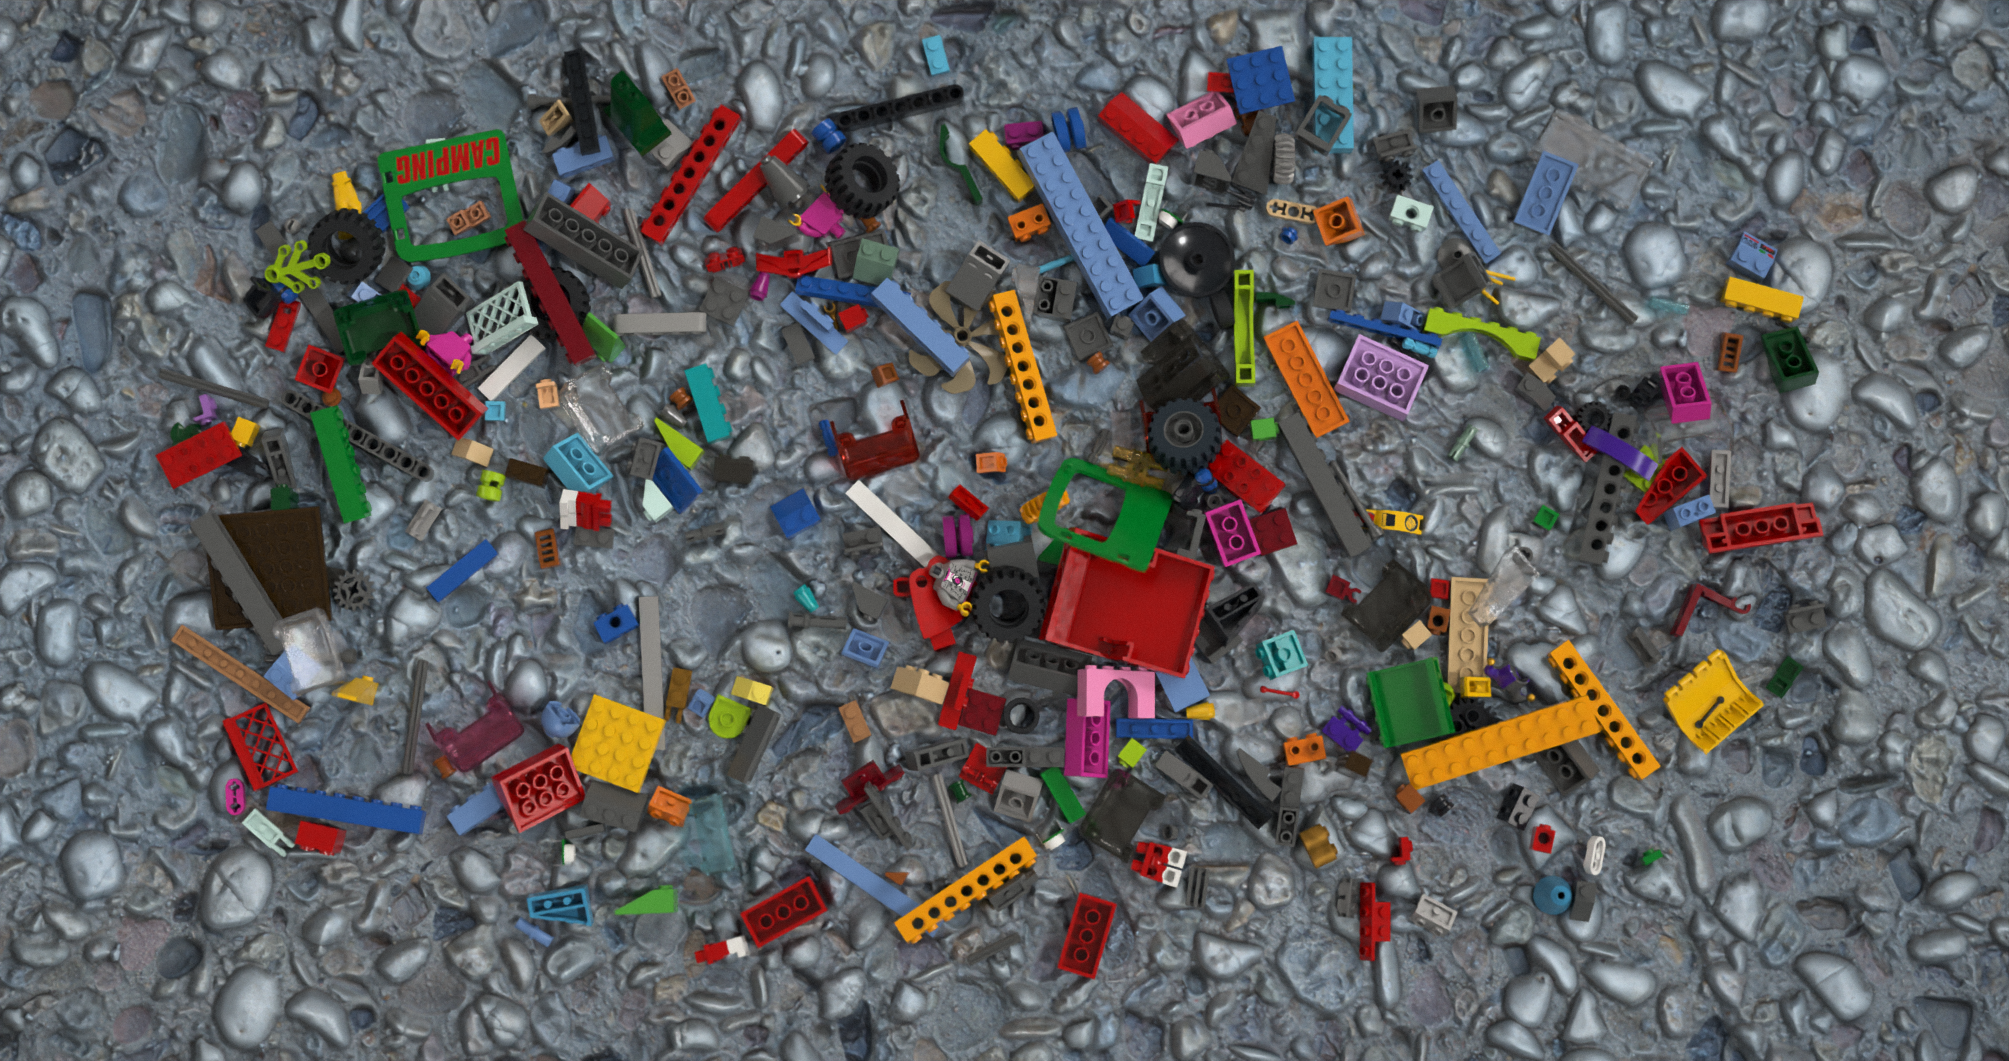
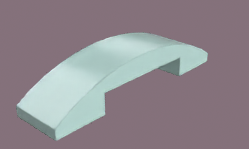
(1151, 202)

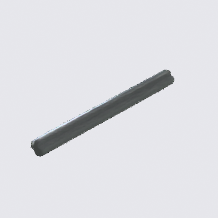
(1593, 283)
(214, 388)
(415, 716)

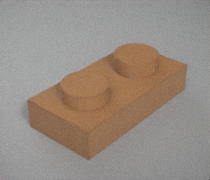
(855, 721)

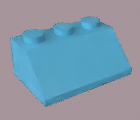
(577, 465)

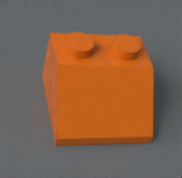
(1338, 222)

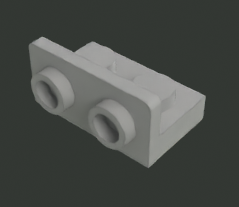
(1433, 916)

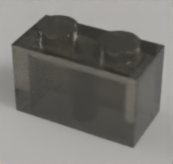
(733, 470)

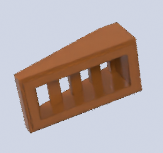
(1722, 351)
(550, 564)

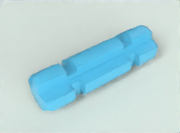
(1419, 347)

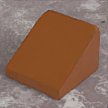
(884, 375)

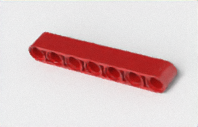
(753, 182)

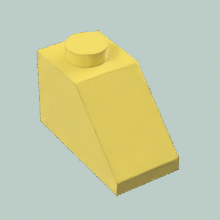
(752, 690)

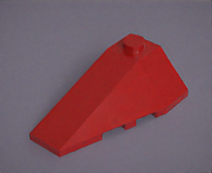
(1674, 481)

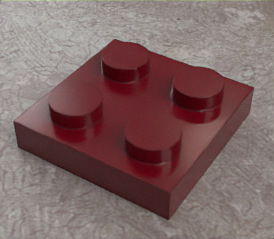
(1273, 532)
(983, 712)

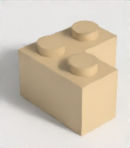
(1551, 360)
(920, 684)

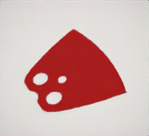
(929, 610)

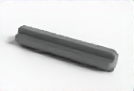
(993, 948)

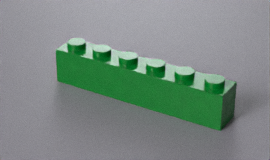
(341, 464)

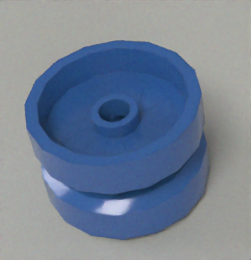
(1068, 130)

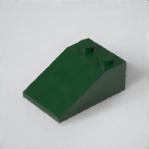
(1789, 360)

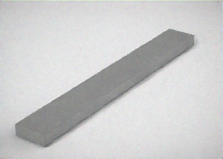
(652, 660)

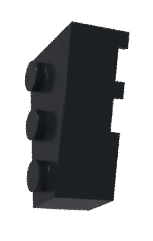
(1234, 612)

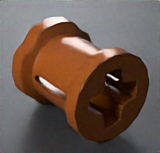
(870, 224)
(444, 767)

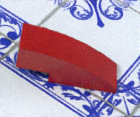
(1569, 432)

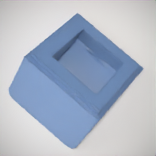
(701, 703)

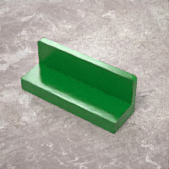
(1063, 794)

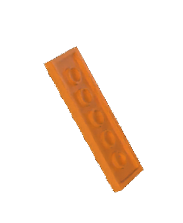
(1306, 379)

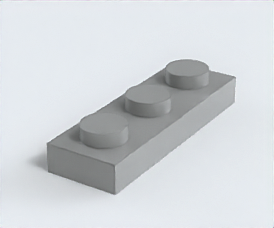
(1719, 478)

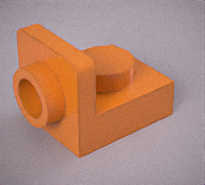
(991, 462)

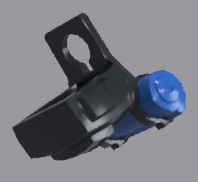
(265, 296)
(1193, 486)

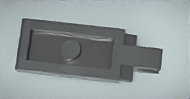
(1012, 890)

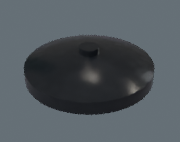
(1196, 260)

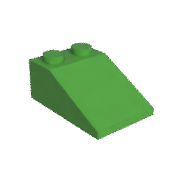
(602, 339)
(656, 901)

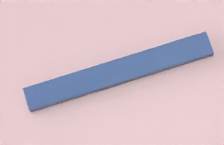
(865, 879)

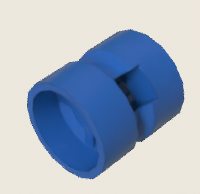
(827, 134)

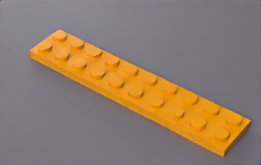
(1500, 742)

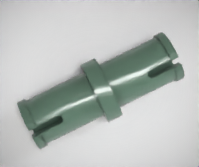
(1462, 442)

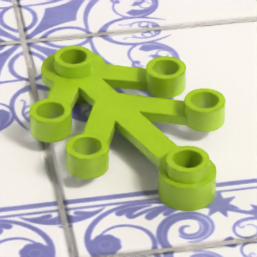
(294, 268)

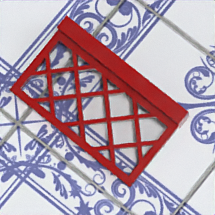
(244, 754)

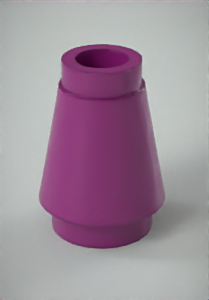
(760, 287)

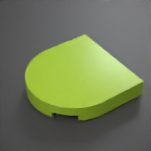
(728, 717)

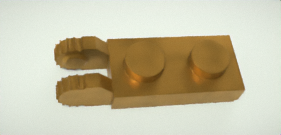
(678, 692)

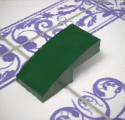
(1280, 301)
(1784, 677)

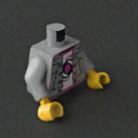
(955, 582)

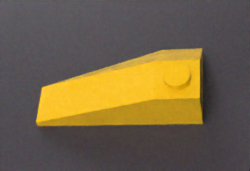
(358, 690)

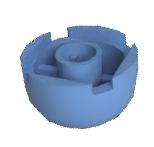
(558, 721)

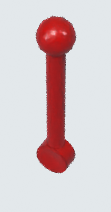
(1263, 689)

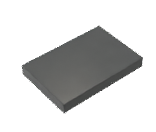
(846, 251)

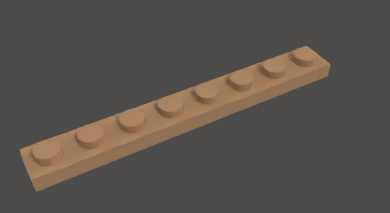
(239, 673)

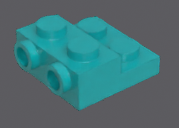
(1281, 655)

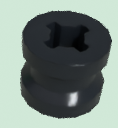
(1441, 805)

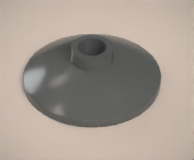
(1449, 247)

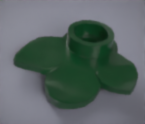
(179, 433)

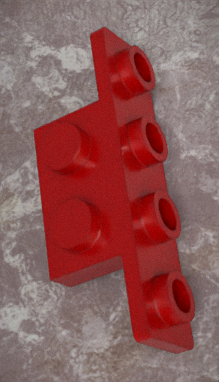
(957, 691)
(1374, 921)

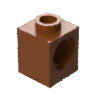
(1440, 612)
(1408, 797)

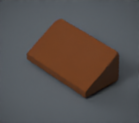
(897, 877)

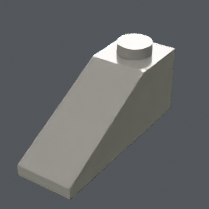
(370, 378)

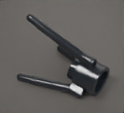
(1245, 199)

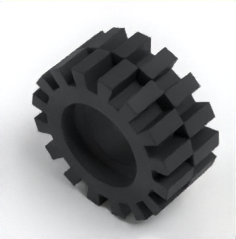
(1597, 407)

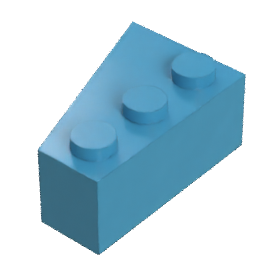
(563, 904)

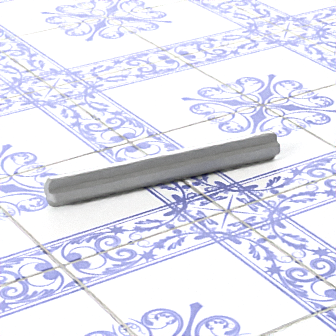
(645, 260)
(949, 820)

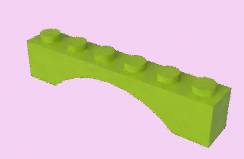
(1243, 328)
(1519, 344)

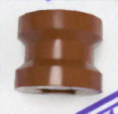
(1097, 362)
(681, 398)

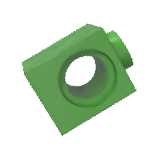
(1263, 429)

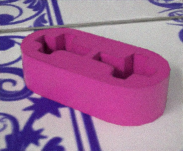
(240, 796)

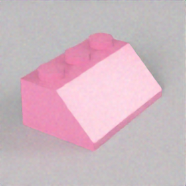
(1201, 119)

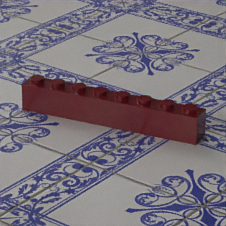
(551, 295)

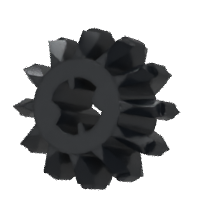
(1391, 180)

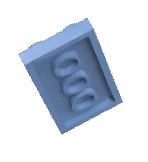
(1546, 192)

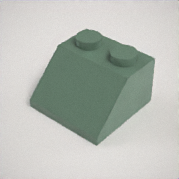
(875, 262)

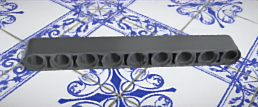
(366, 439)

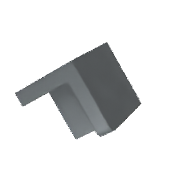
(1103, 207)

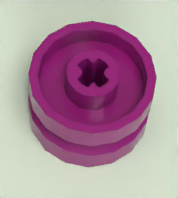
(958, 536)

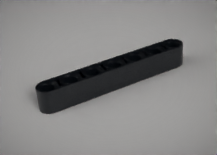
(907, 101)

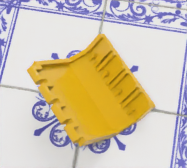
(1699, 693)

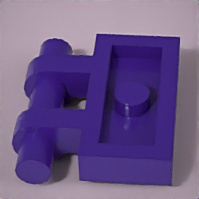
(1343, 735)

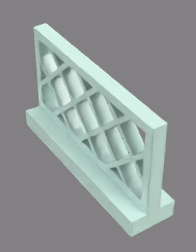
(504, 332)

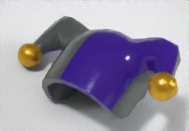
(1508, 680)

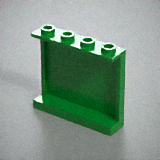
(1410, 702)

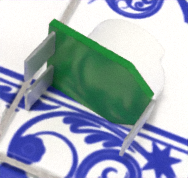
(1168, 219)
(1054, 840)
(568, 853)

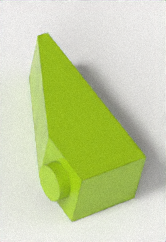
(684, 449)

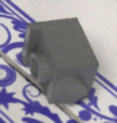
(1122, 327)

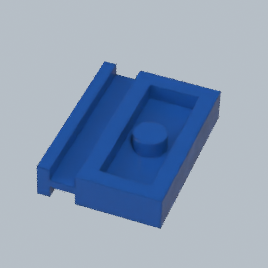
(379, 212)

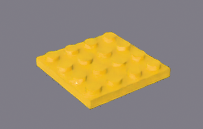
(617, 743)

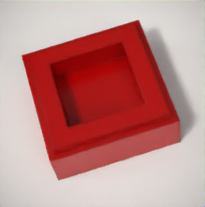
(1439, 588)

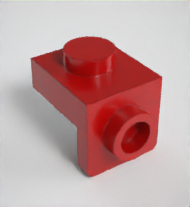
(1405, 848)

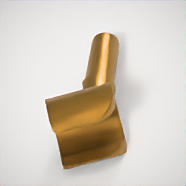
(831, 313)

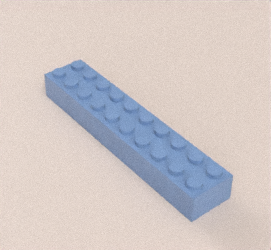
(1080, 225)

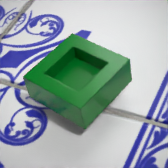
(1545, 517)
(1650, 856)

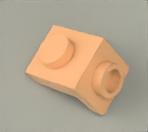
(547, 394)

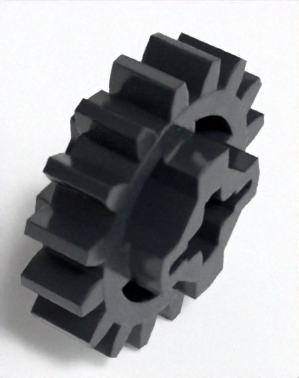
(1645, 390)

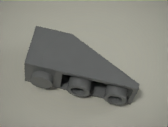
(1184, 775)

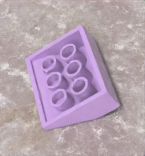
(1381, 378)

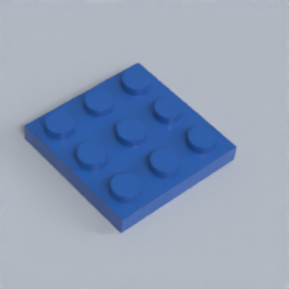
(1260, 80)

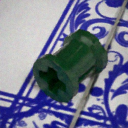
(959, 791)

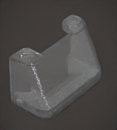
(598, 410)
(311, 651)

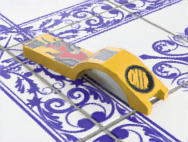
(1393, 520)

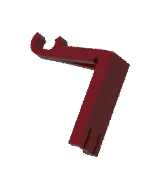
(1695, 591)

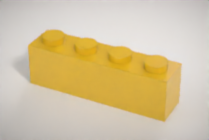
(1002, 165)
(1761, 299)

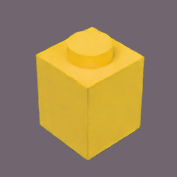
(245, 432)

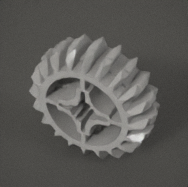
(1283, 158)

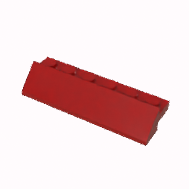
(1760, 527)

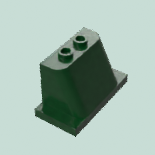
(635, 115)

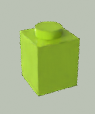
(1131, 753)

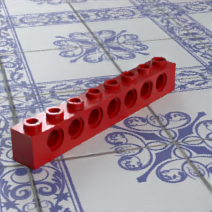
(660, 233)

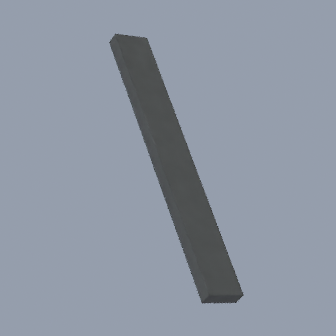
(311, 297)

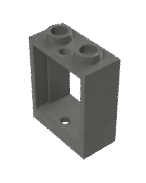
(1312, 140)

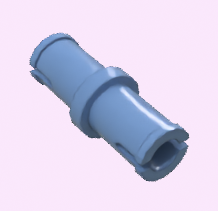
(534, 932)

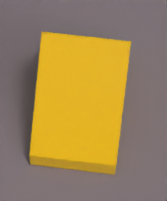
(1475, 687)

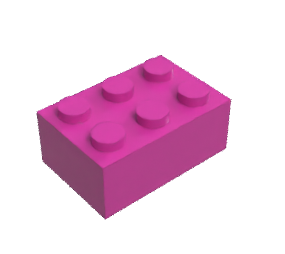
(1685, 392)
(1231, 533)

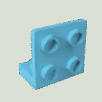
(1006, 532)

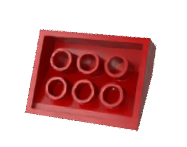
(539, 787)

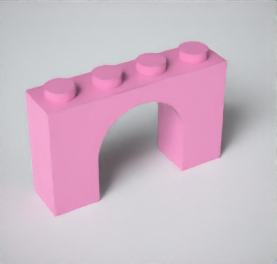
(1138, 683)

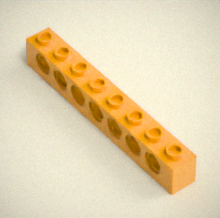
(1009, 301)
(1647, 763)
(1020, 847)

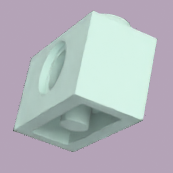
(1421, 210)

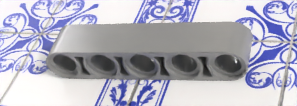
(659, 324)

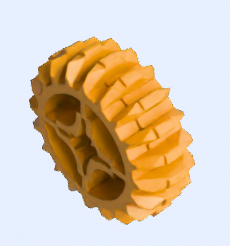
(1031, 509)

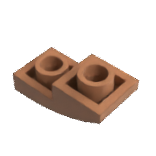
(678, 88)
(469, 218)

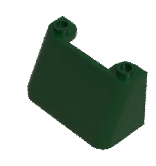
(374, 323)

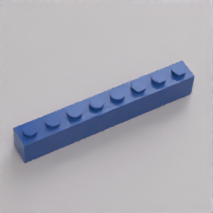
(346, 810)

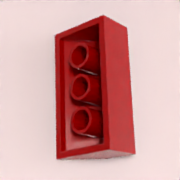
(1137, 129)

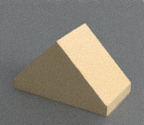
(555, 118)
(472, 451)

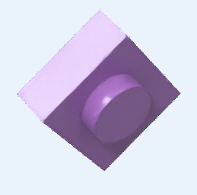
(208, 405)

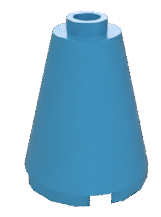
(1546, 895)

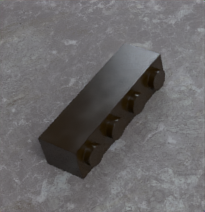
(1353, 764)

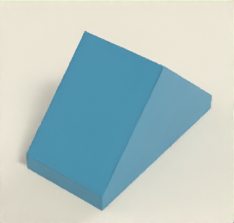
(1149, 276)

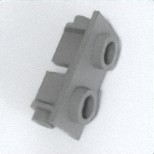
(423, 520)

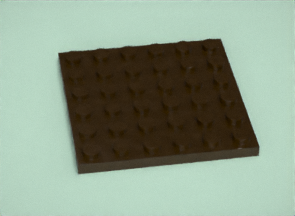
(286, 557)

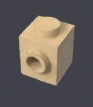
(1415, 636)

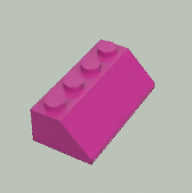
(1086, 743)

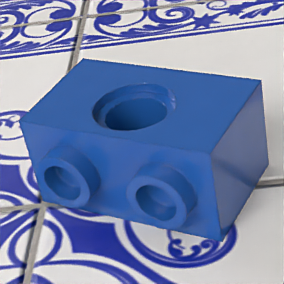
(627, 624)

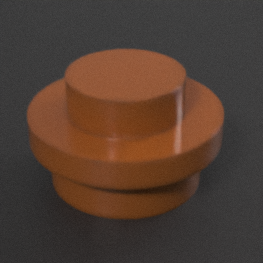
(332, 399)

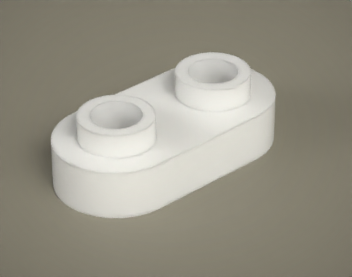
(1594, 855)

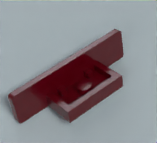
(856, 782)

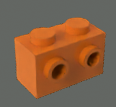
(1029, 223)
(1304, 750)

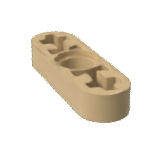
(1306, 219)

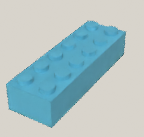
(1333, 78)

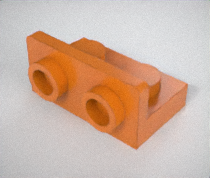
(669, 807)

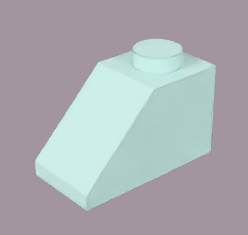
(655, 502)

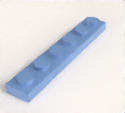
(1461, 212)

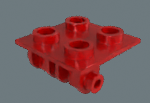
(714, 259)
(978, 774)

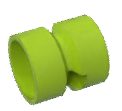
(488, 492)

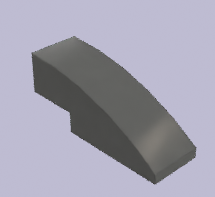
(1257, 774)

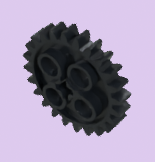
(1483, 718)

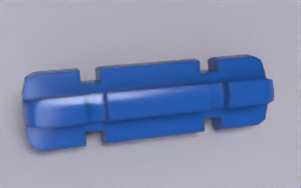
(828, 438)

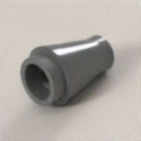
(673, 416)

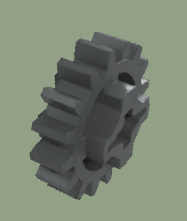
(350, 599)

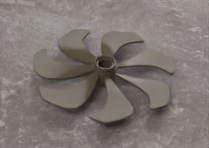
(965, 376)

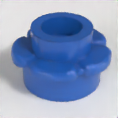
(1289, 235)

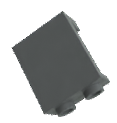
(1462, 280)
(1199, 519)
(1015, 554)
(1210, 644)

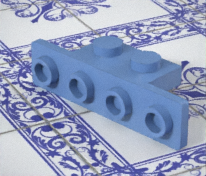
(814, 322)

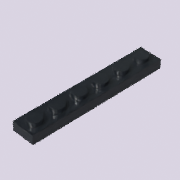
(582, 102)
(1223, 782)

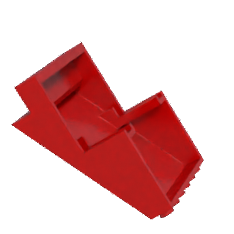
(1128, 613)

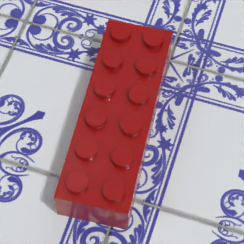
(429, 386)

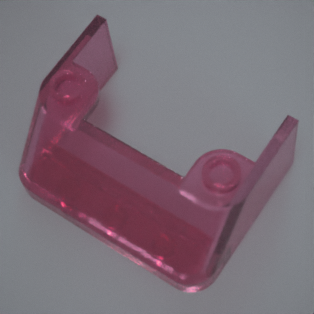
(482, 737)

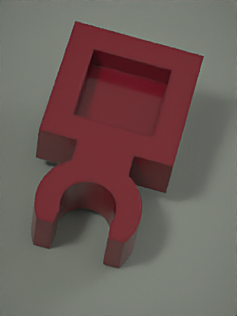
(1339, 588)

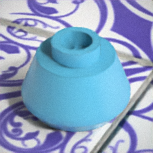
(421, 281)

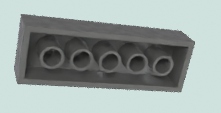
(583, 240)

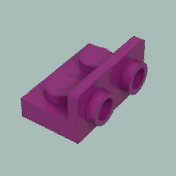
(1023, 133)

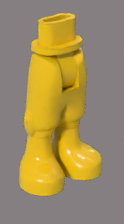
(344, 197)

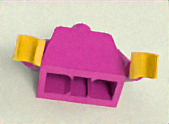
(820, 218)
(448, 350)

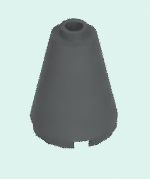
(783, 181)

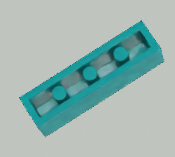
(708, 403)

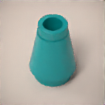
(806, 598)

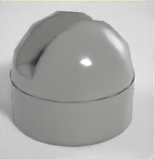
(295, 228)
(1333, 654)

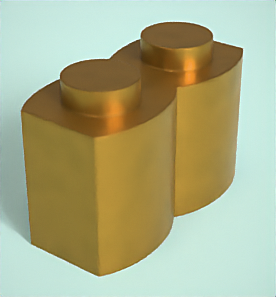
(1318, 845)

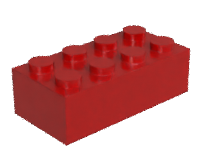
(784, 911)
(1086, 935)

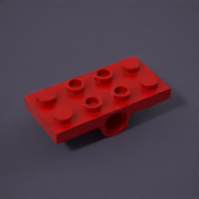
(198, 455)
(1245, 477)

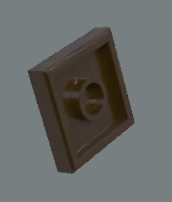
(1236, 410)

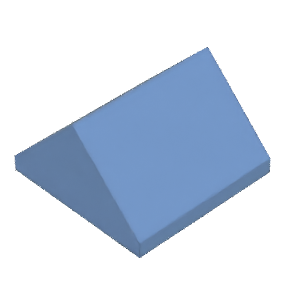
(865, 648)

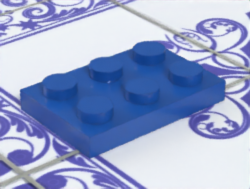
(675, 481)

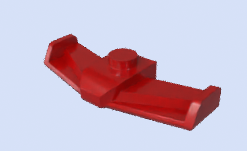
(794, 262)

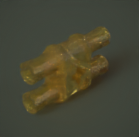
(1129, 473)

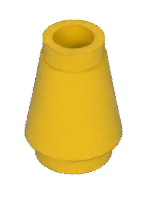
(1201, 711)

